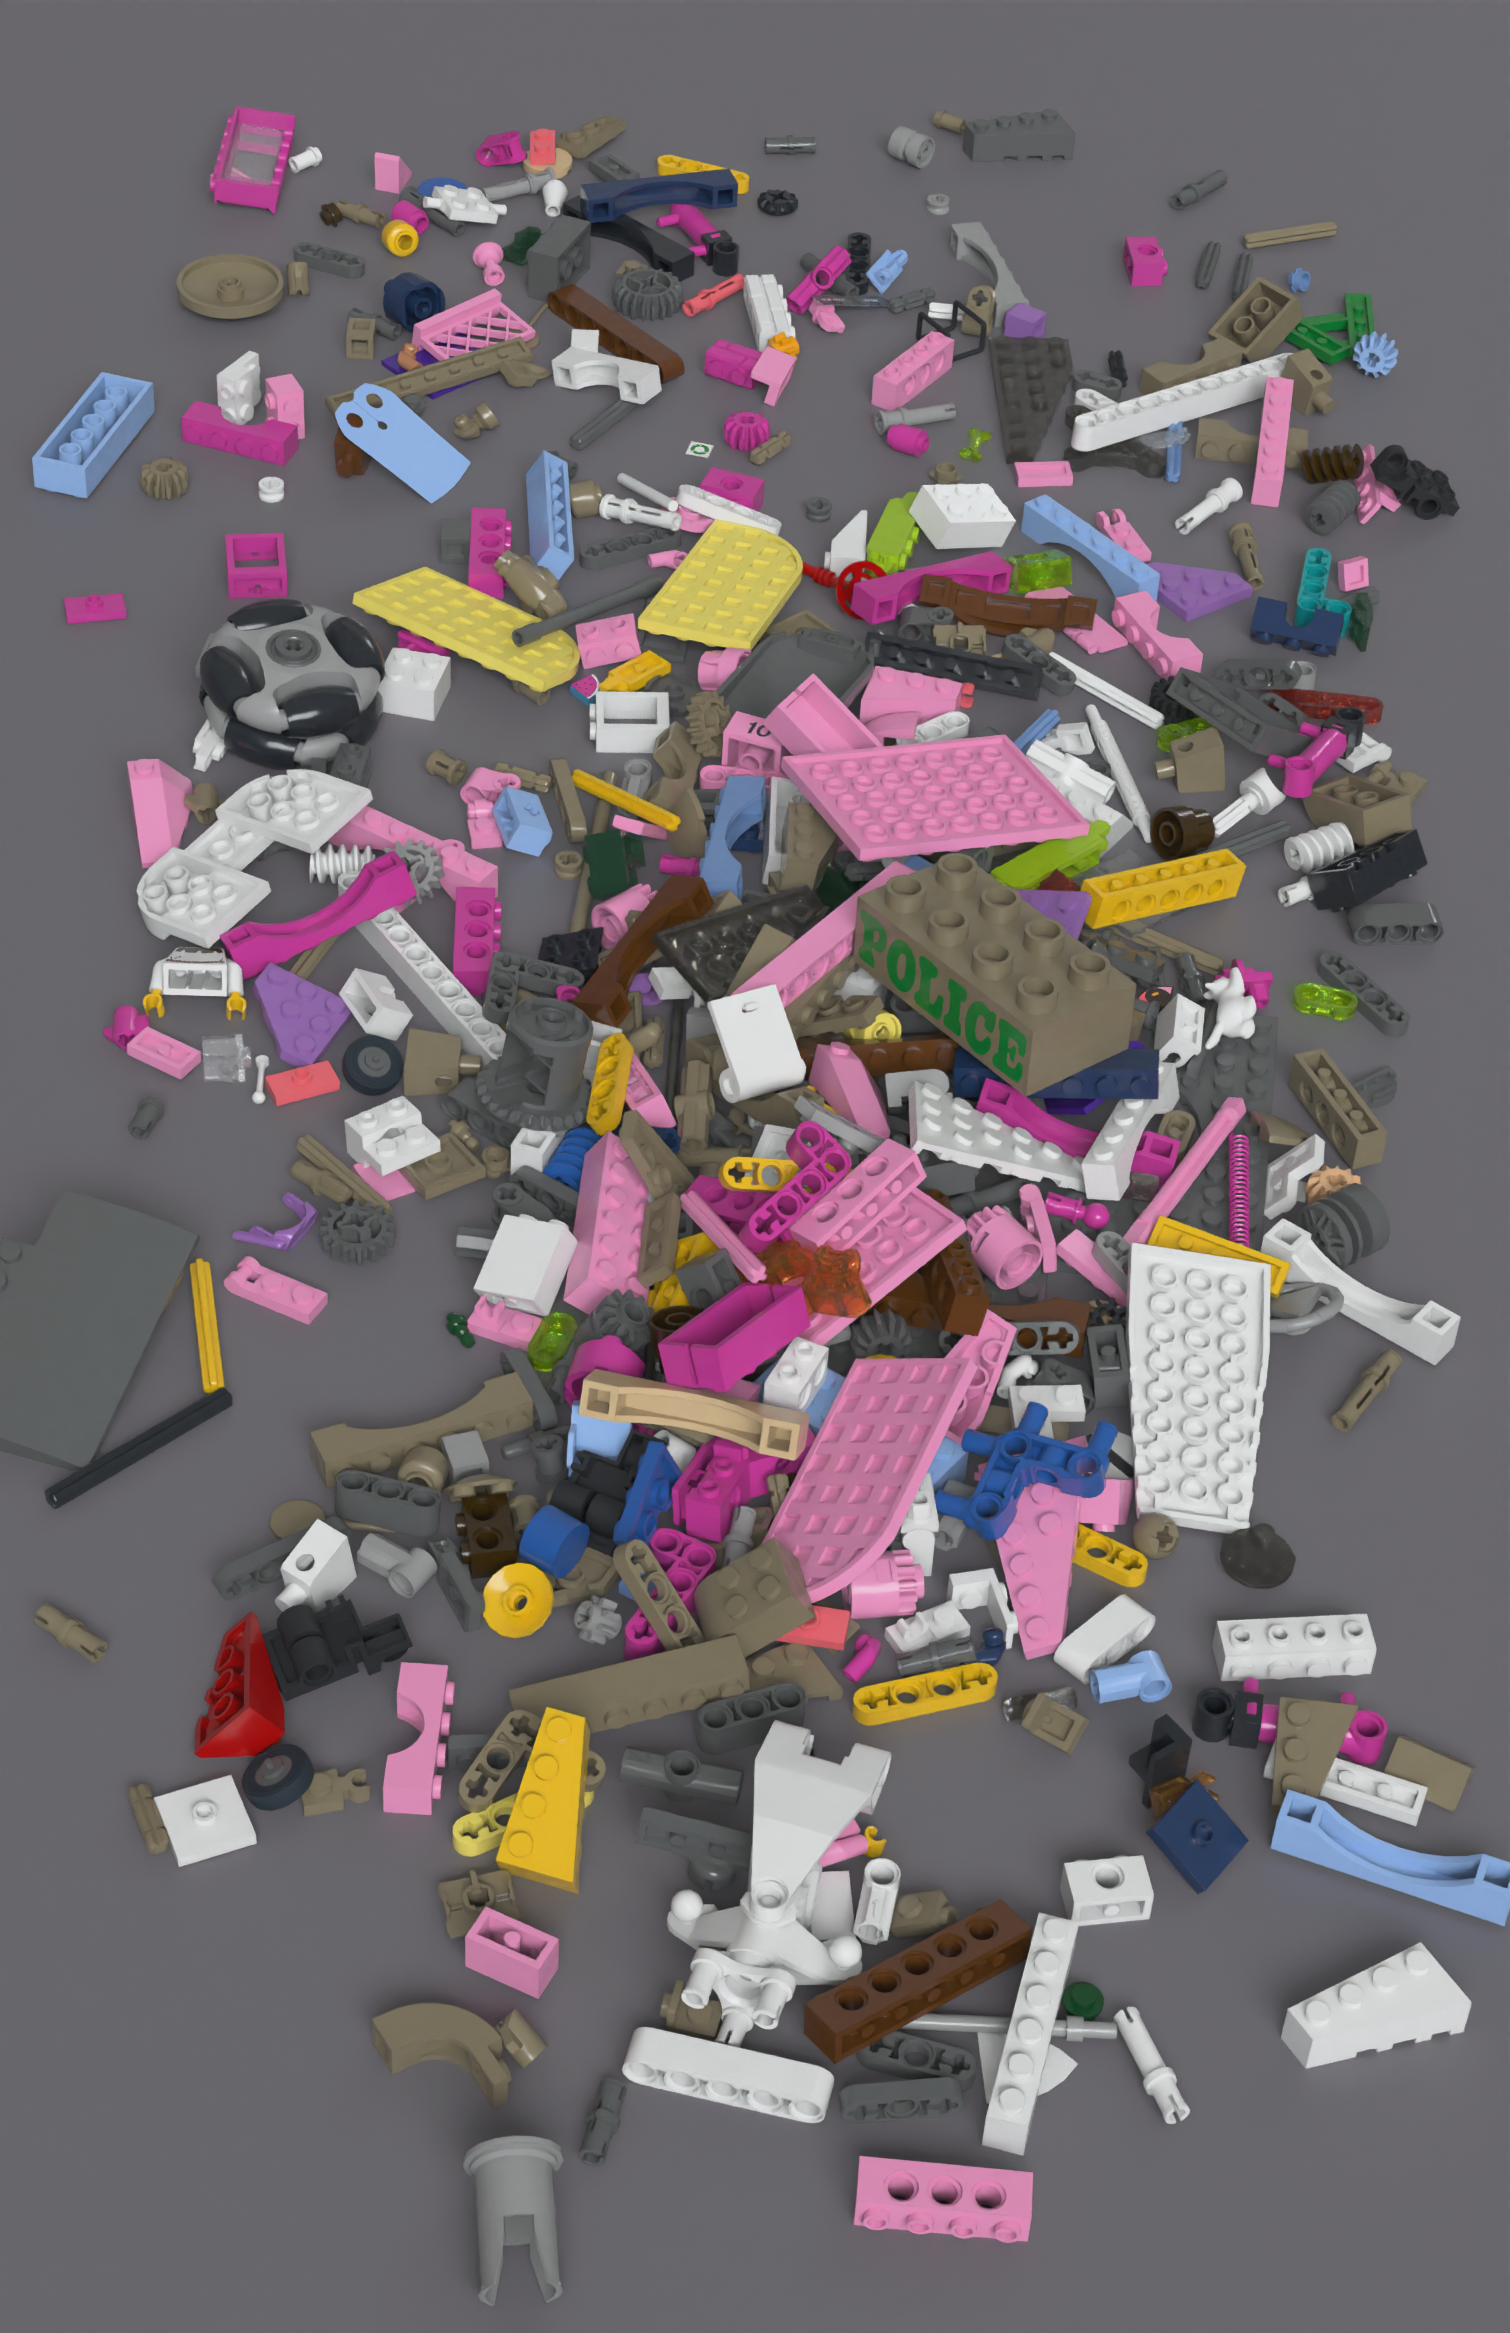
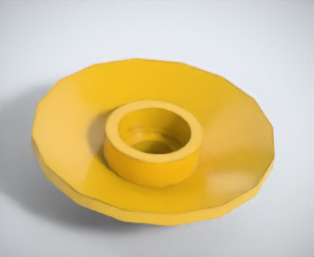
(504, 1594)

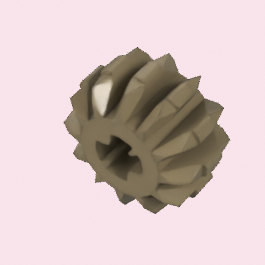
(164, 478)

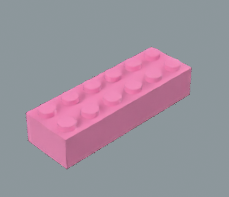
(607, 1227)

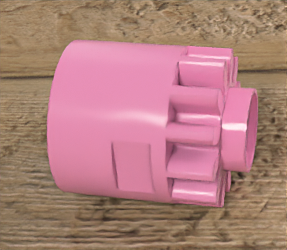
(612, 912)
(1003, 1247)
(885, 1588)

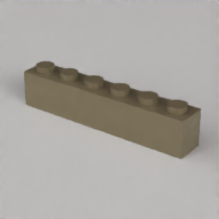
(642, 1686)

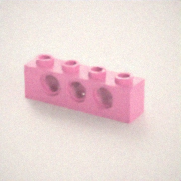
(912, 371)
(860, 1198)
(959, 2185)

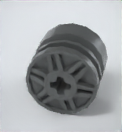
(1346, 1224)

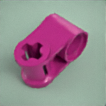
(504, 147)

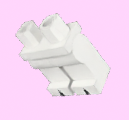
(919, 1527)

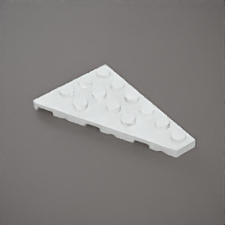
(974, 1138)

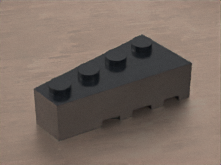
(1367, 871)

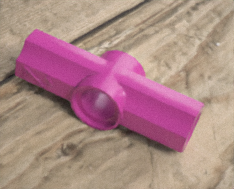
(827, 270)

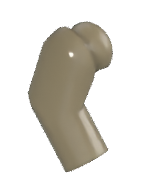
(645, 1037)

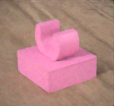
(1353, 573)

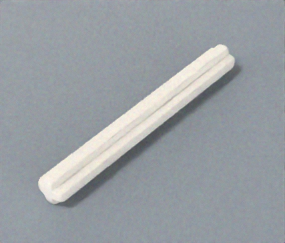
(1113, 695)

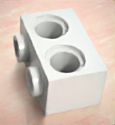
(797, 1375)

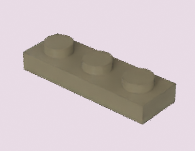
(659, 1239)

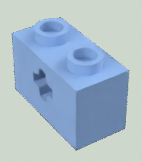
(522, 821)

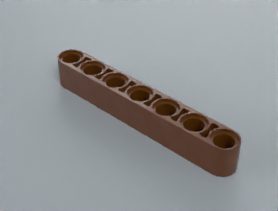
(615, 332)

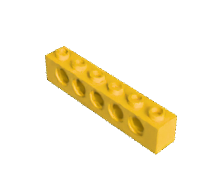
(1162, 887)

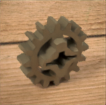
(707, 722)

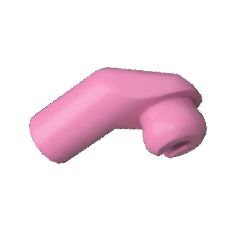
(669, 559)

